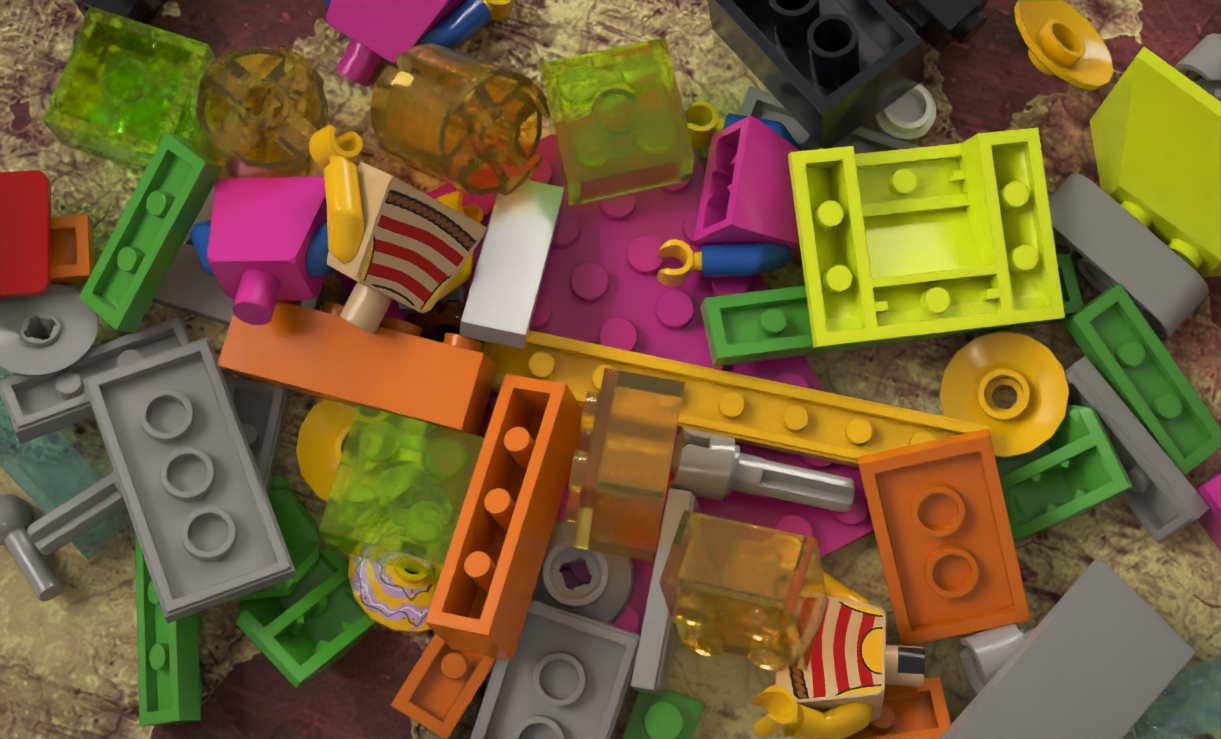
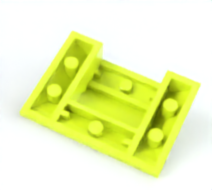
(1163, 157)
(925, 238)

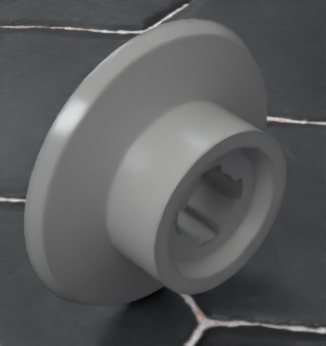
(55, 315)
(610, 577)

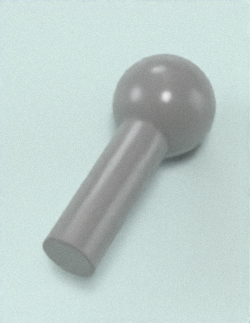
(14, 522)

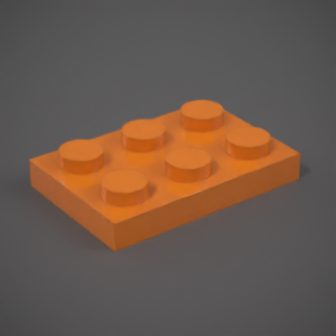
(944, 537)

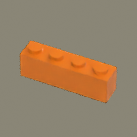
(350, 366)
(507, 518)

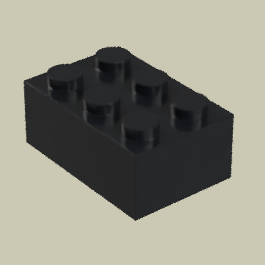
(824, 58)

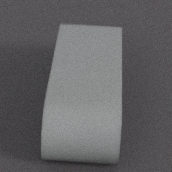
(1115, 249)

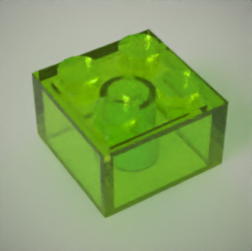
(126, 89)
(617, 121)
(399, 490)

